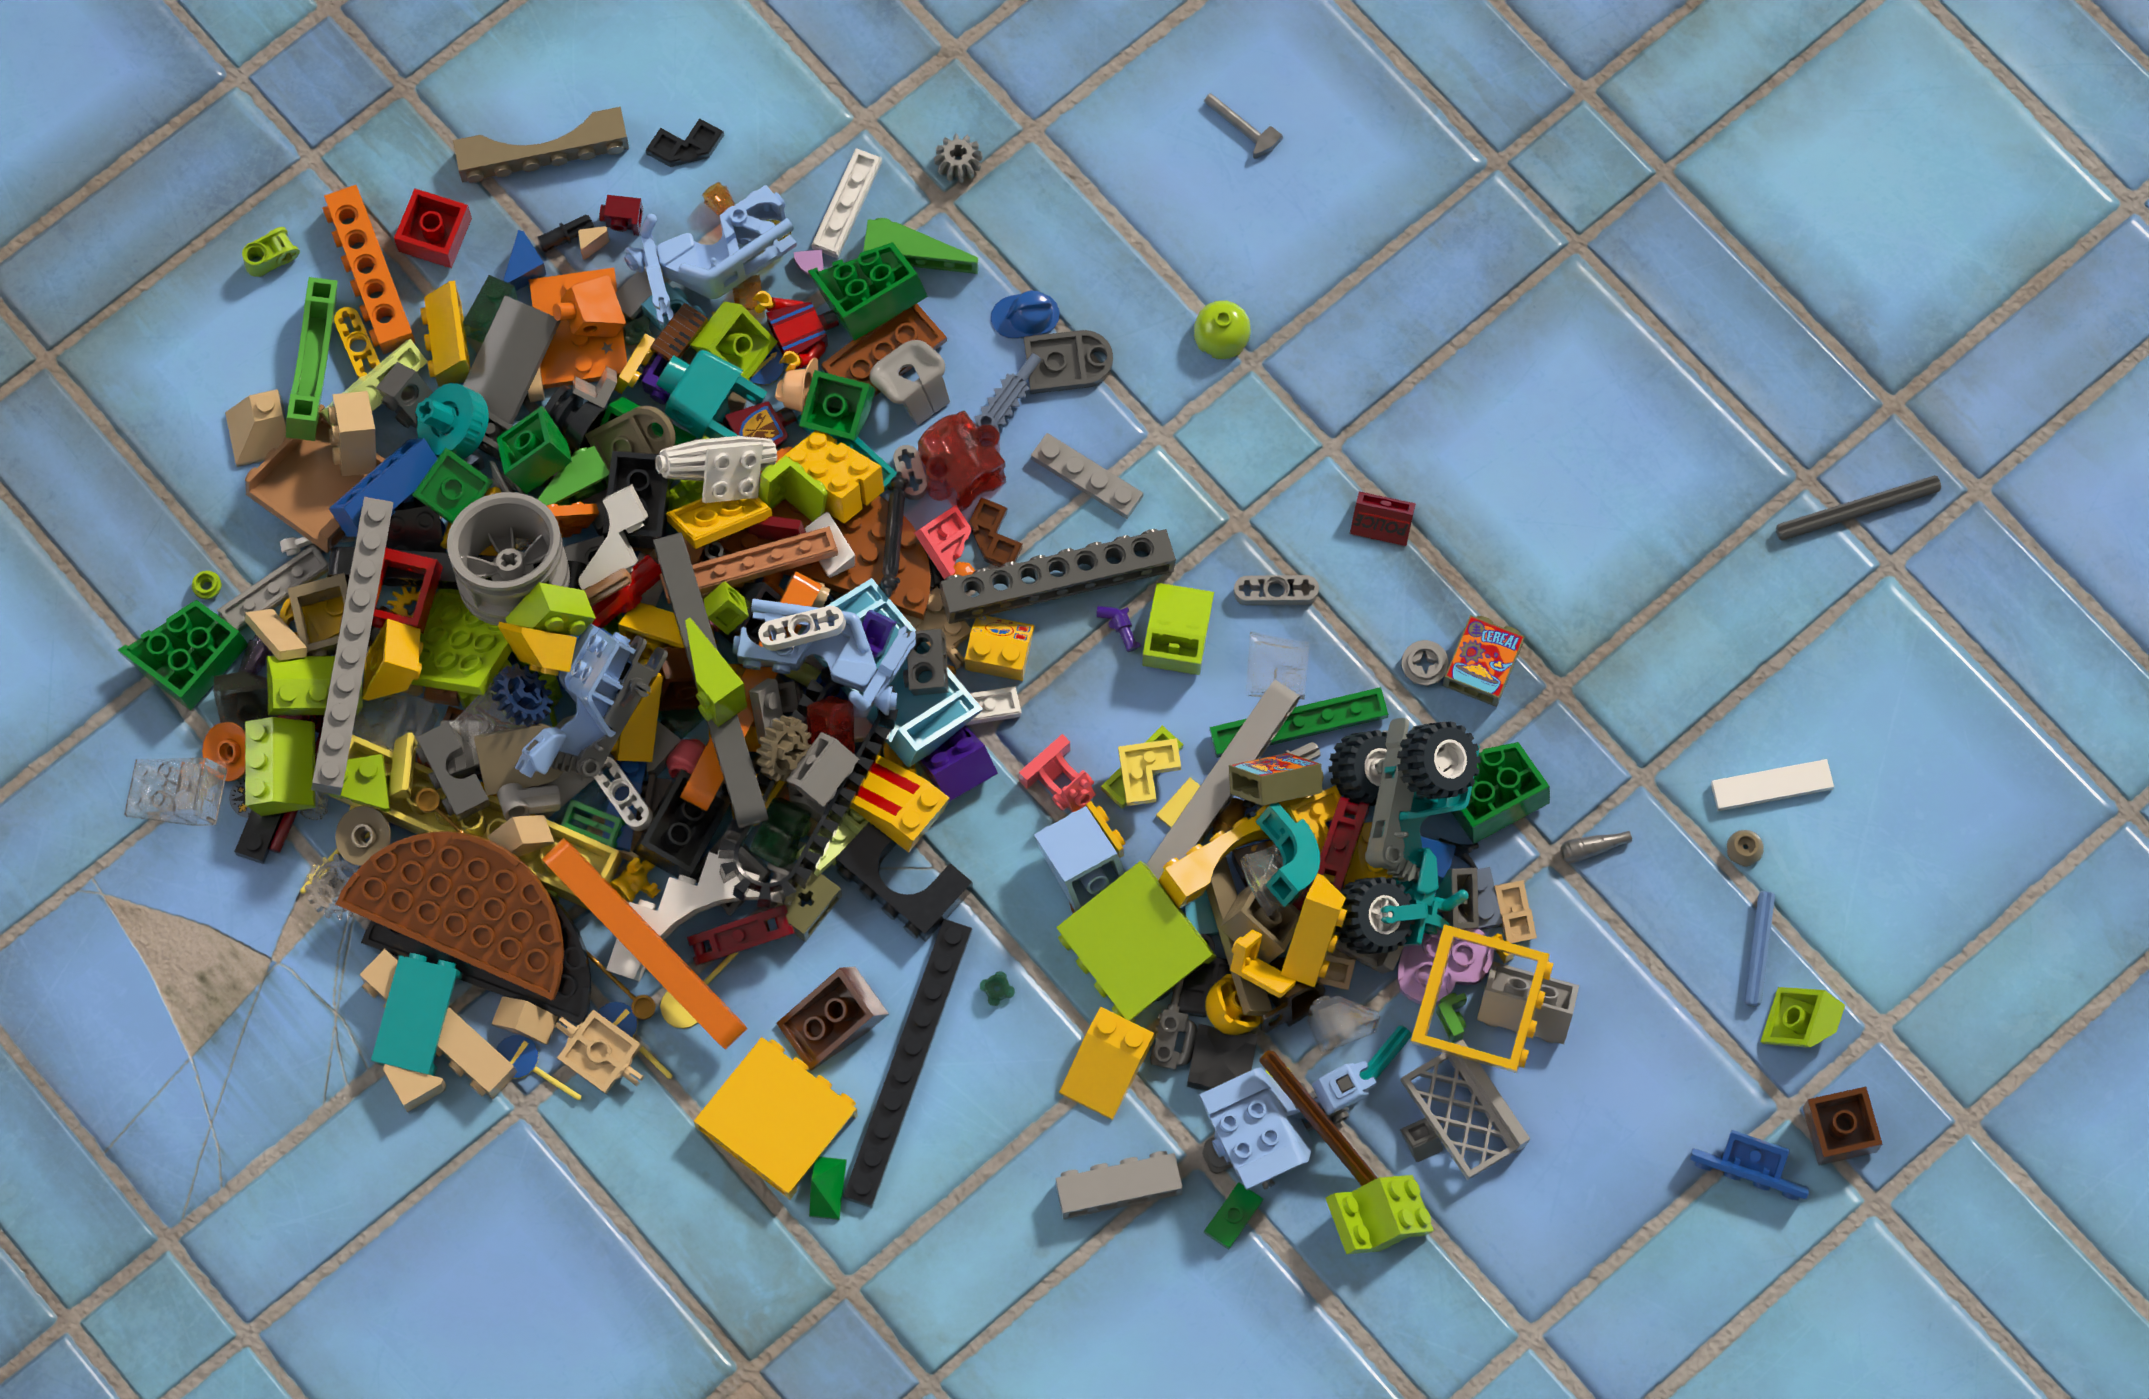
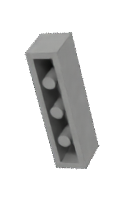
(1118, 1185)

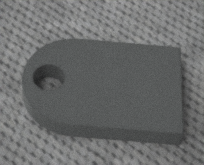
(1067, 360)

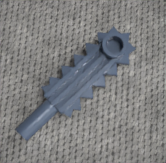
(1007, 397)

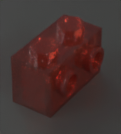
(834, 718)

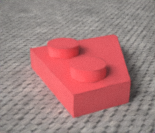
(945, 539)

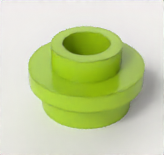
(203, 577)

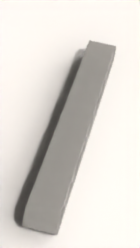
(1215, 790)

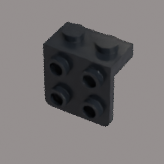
(415, 529)

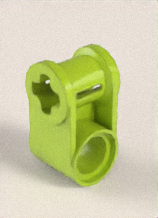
(271, 251)

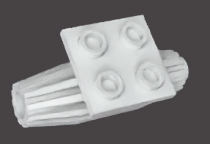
(725, 464)

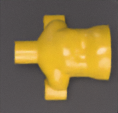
(635, 879)

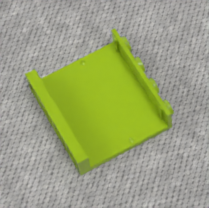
(1134, 941)

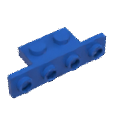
(1754, 1161)

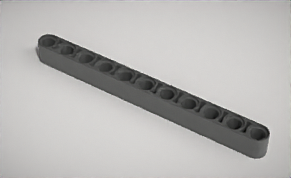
(729, 737)

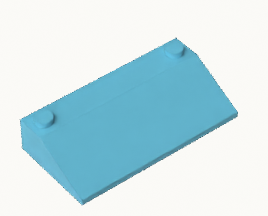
(921, 720)

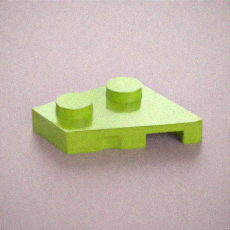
(366, 782)

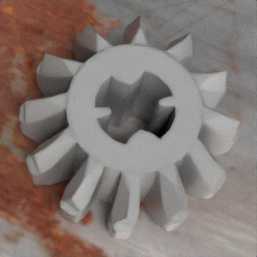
(958, 168)

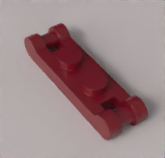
(1342, 840)
(740, 935)

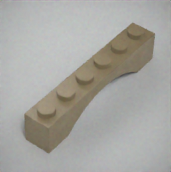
(597, 135)

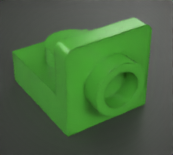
(1452, 1022)

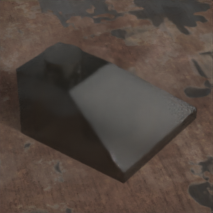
(241, 697)

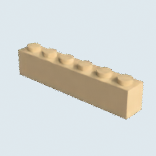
(458, 1041)

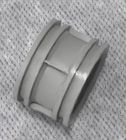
(497, 522)

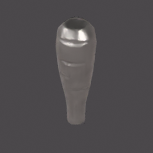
(1586, 847)

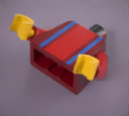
(796, 328)

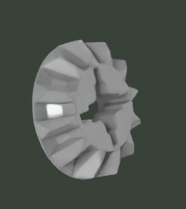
(1434, 654)

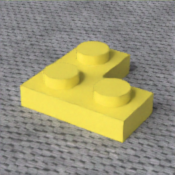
(1140, 763)

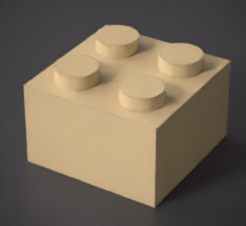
(352, 433)

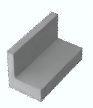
(597, 394)

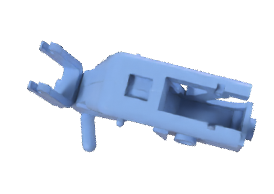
(715, 267)
(846, 655)

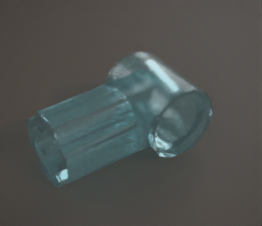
(590, 795)

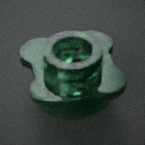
(633, 337)
(1000, 980)

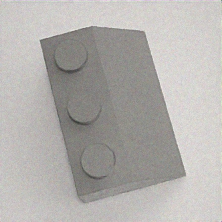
(1507, 996)

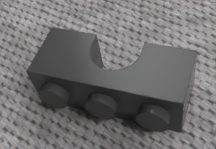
(462, 795)

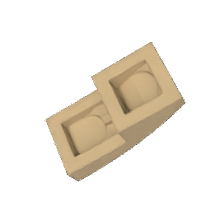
(1515, 912)
(1339, 970)

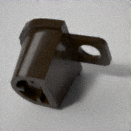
(1292, 1005)

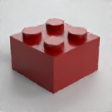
(433, 228)

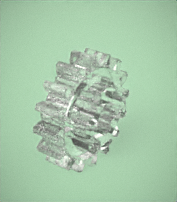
(326, 886)

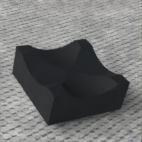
(1219, 1057)

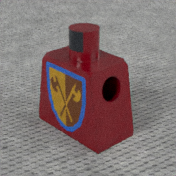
(761, 422)

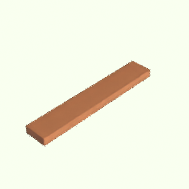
(763, 560)

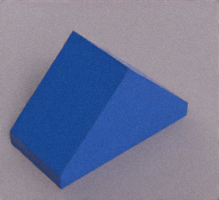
(523, 263)

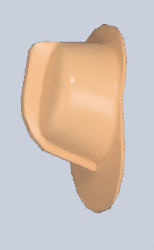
(795, 385)

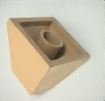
(256, 426)

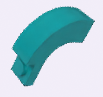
(1298, 852)

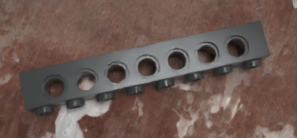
(1047, 587)

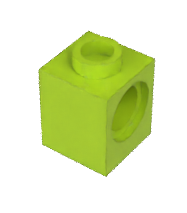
(726, 607)

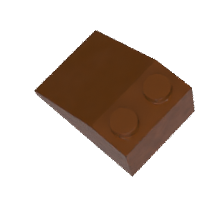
(832, 1017)

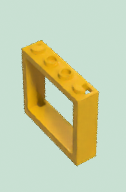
(1527, 1025)

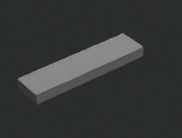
(273, 589)

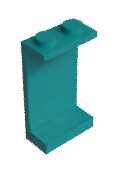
(415, 1014)

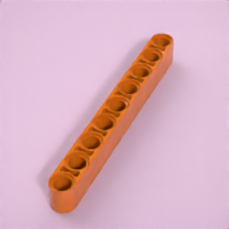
(707, 773)
(644, 943)

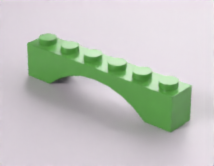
(312, 359)

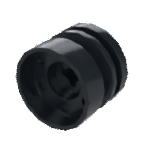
(574, 417)

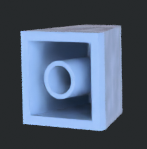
(1079, 856)

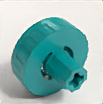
(439, 416)

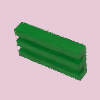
(615, 831)

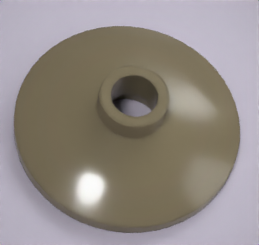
(352, 831)

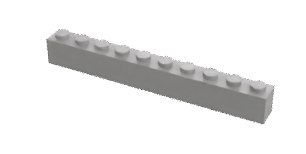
(352, 646)

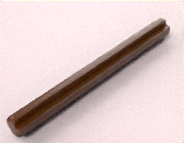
(1317, 1117)

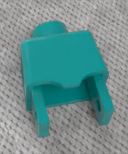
(702, 393)

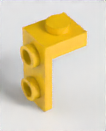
(1255, 970)

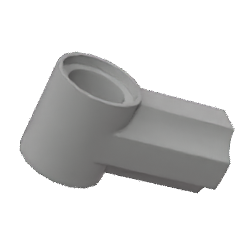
(522, 801)

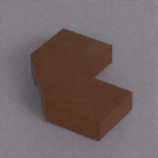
(985, 526)

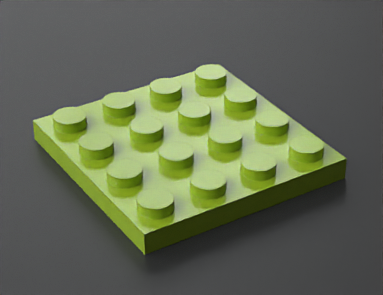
(459, 648)

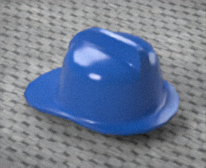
(1025, 315)

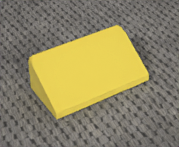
(403, 766)

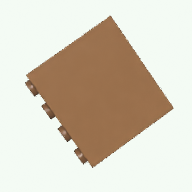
(302, 484)

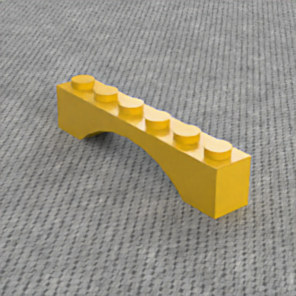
(1191, 875)

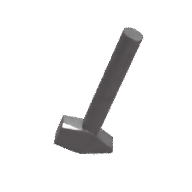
(1264, 142)

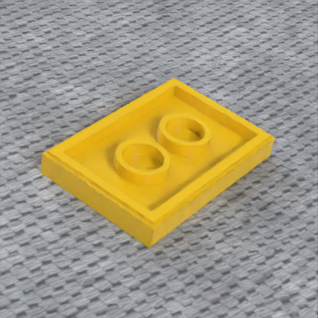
(708, 522)

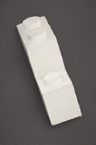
(615, 553)

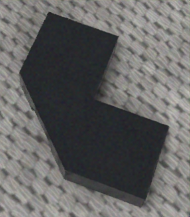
(675, 151)
(1196, 987)

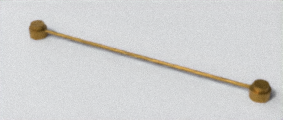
(642, 1006)

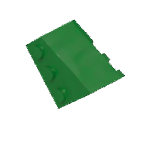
(869, 288)
(186, 652)
(1502, 792)

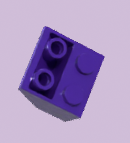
(958, 764)

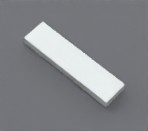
(847, 203)
(1772, 785)

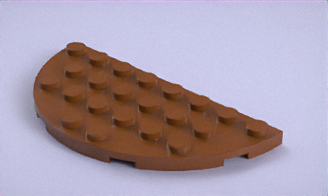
(866, 538)
(466, 902)

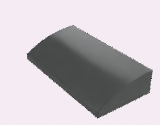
(511, 357)

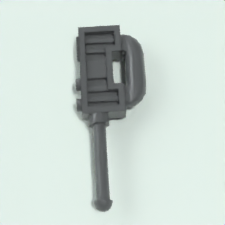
(1170, 1024)

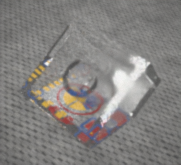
(1340, 1021)

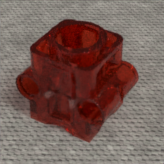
(961, 459)

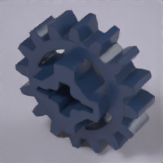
(521, 695)

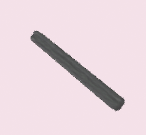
(1858, 507)

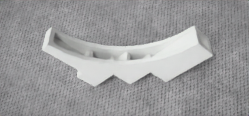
(678, 904)

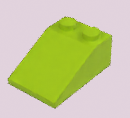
(718, 686)

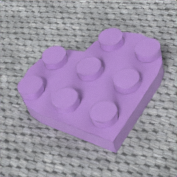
(1465, 966)

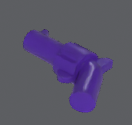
(1121, 623)

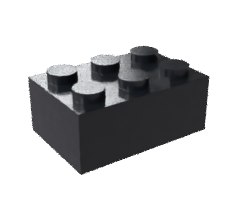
(651, 488)
(680, 829)

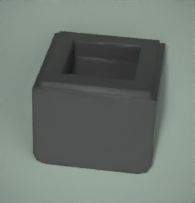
(1421, 1140)

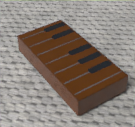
(679, 333)

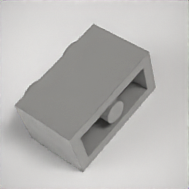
(822, 769)

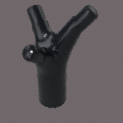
(1462, 851)

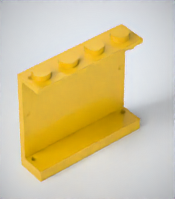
(775, 1116)

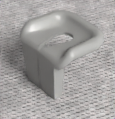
(919, 397)

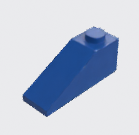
(637, 774)

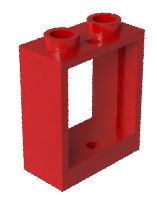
(414, 563)

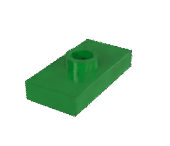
(1233, 1216)

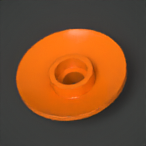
(219, 746)

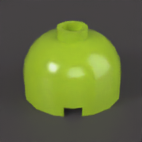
(1222, 329)

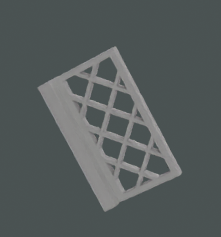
(1489, 1102)

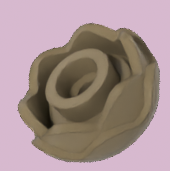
(1743, 856)

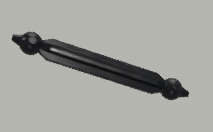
(893, 534)

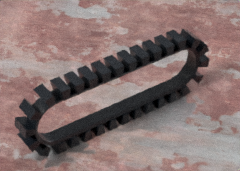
(825, 827)

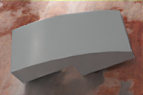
(634, 293)

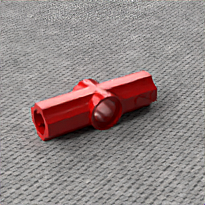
(644, 576)

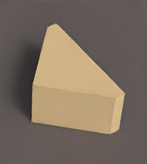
(523, 834)
(525, 1019)
(412, 1086)

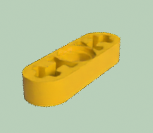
(355, 357)

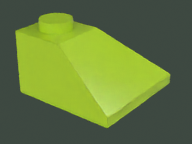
(1802, 1017)

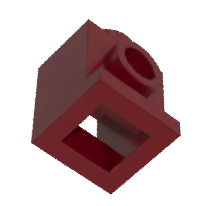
(622, 213)

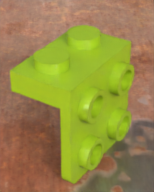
(791, 482)

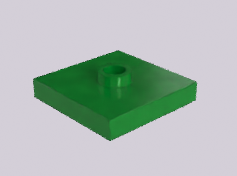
(451, 486)

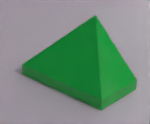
(827, 1188)

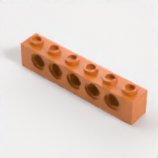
(349, 204)

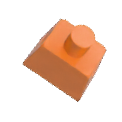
(591, 309)

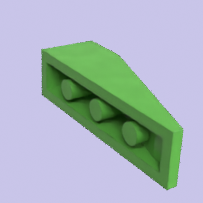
(918, 248)

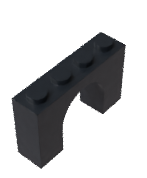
(919, 911)

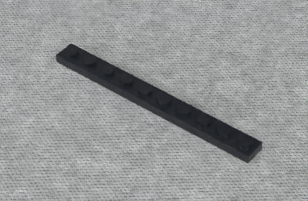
(907, 1063)

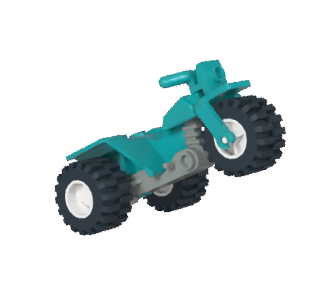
(1407, 783)

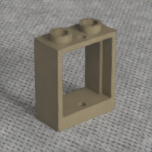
(310, 594)

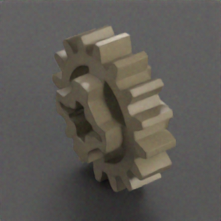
(783, 747)

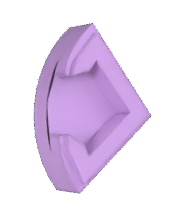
(808, 260)

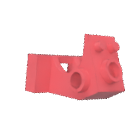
(1050, 766)

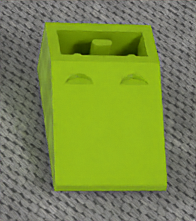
(1177, 628)

